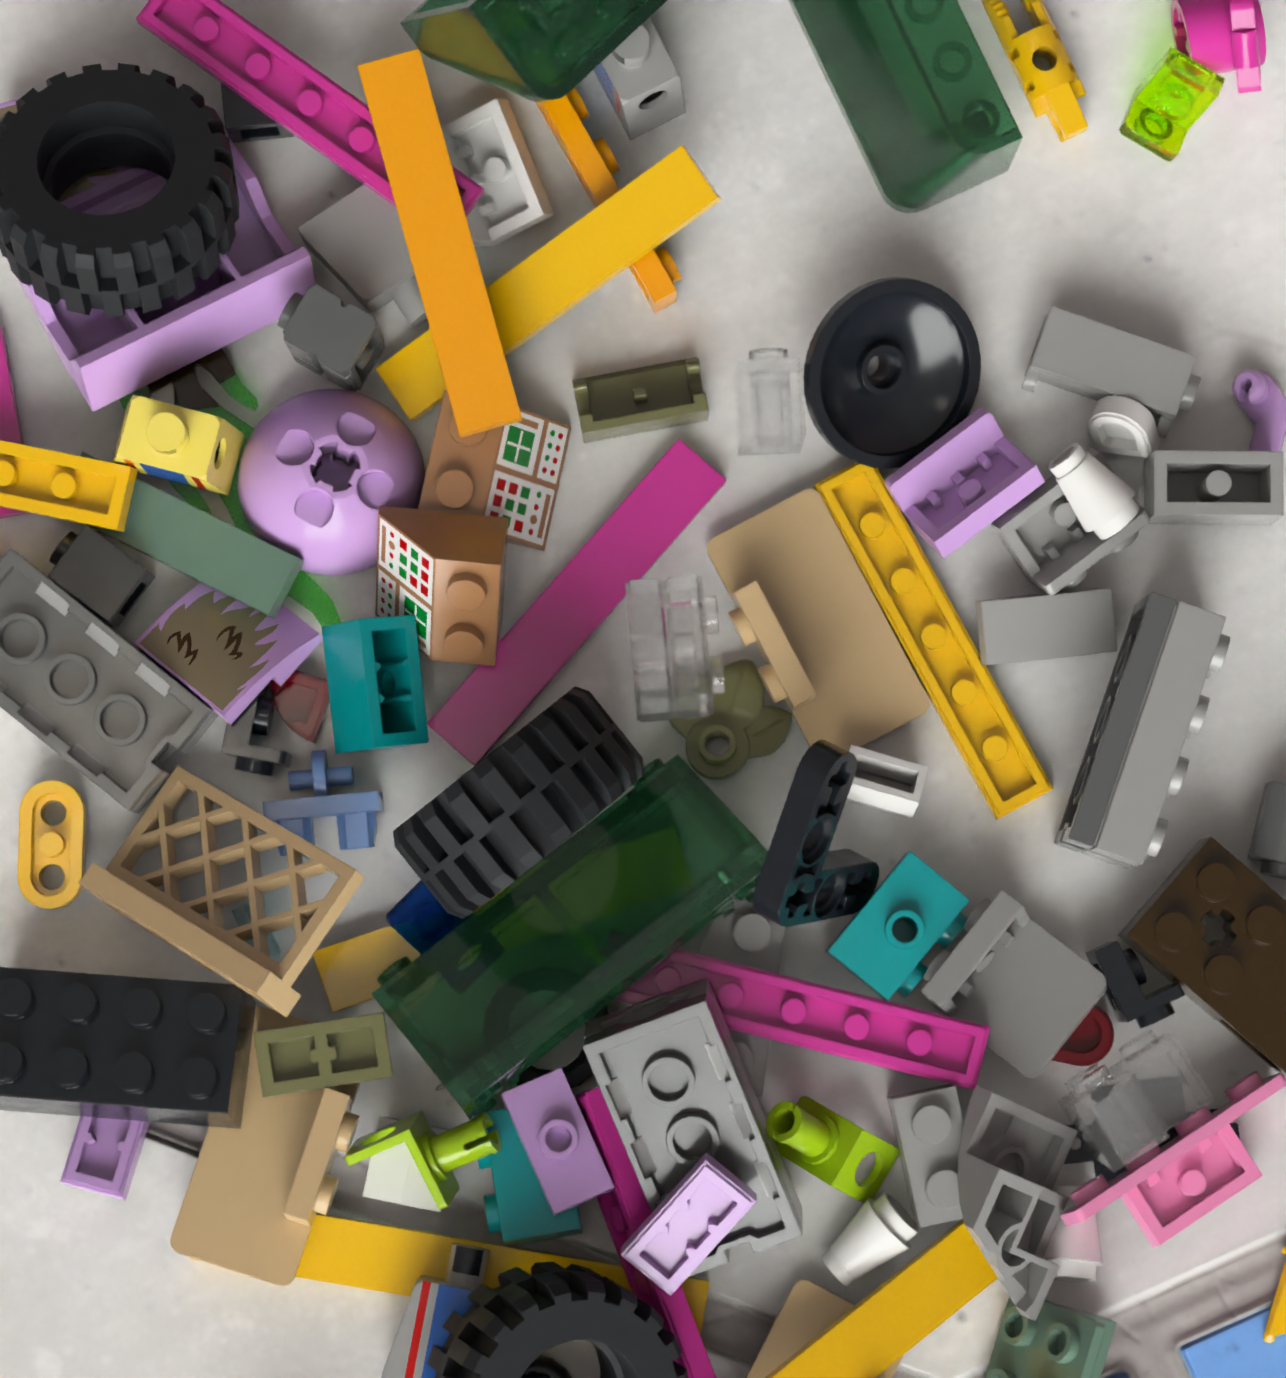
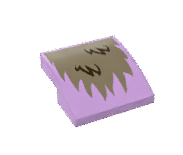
(226, 648)

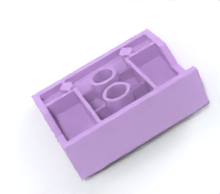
(243, 295)

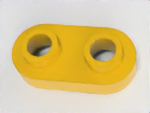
(48, 845)

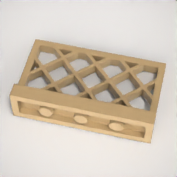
(205, 938)

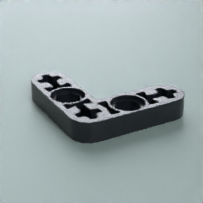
(800, 876)

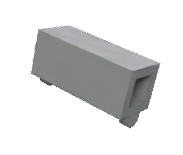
(1109, 362)

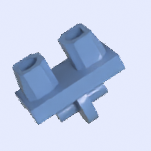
(354, 811)

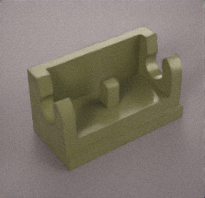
(640, 400)
(323, 1054)

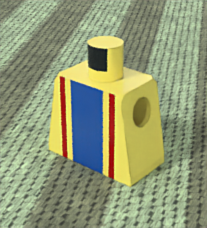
(178, 444)

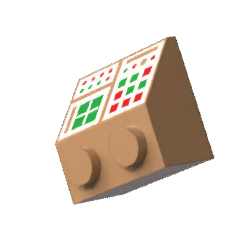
(498, 473)
(448, 576)

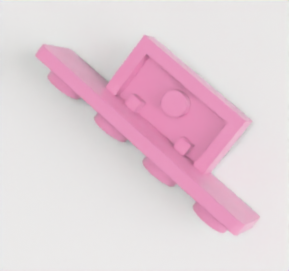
(1186, 1175)

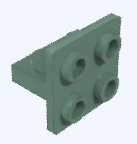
(1056, 1345)

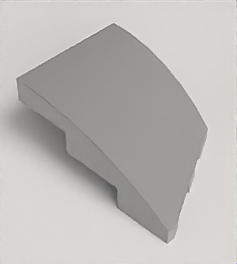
(1006, 1192)

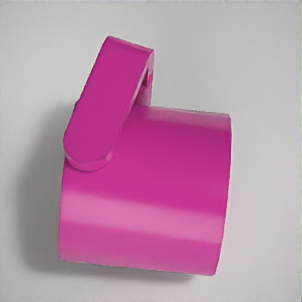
(1222, 37)

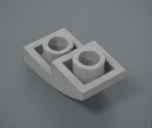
(1046, 626)

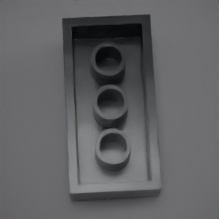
(124, 1047)

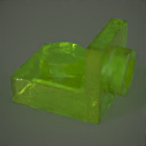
(1169, 103)

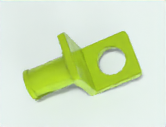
(829, 1146)
(432, 1153)

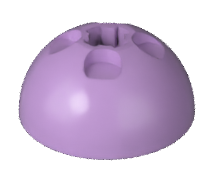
(331, 516)

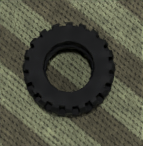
(126, 256)
(519, 803)
(551, 1307)

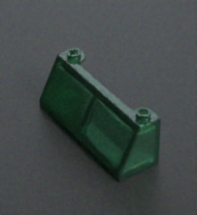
(572, 934)

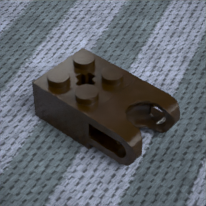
(1231, 980)

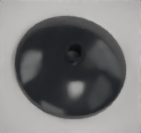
(922, 378)

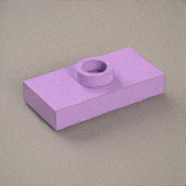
(557, 1141)
(104, 1155)
(688, 1224)

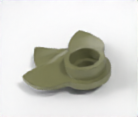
(738, 719)

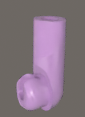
(1264, 406)

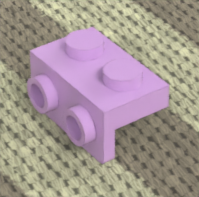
(962, 482)

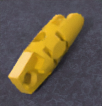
(1048, 91)

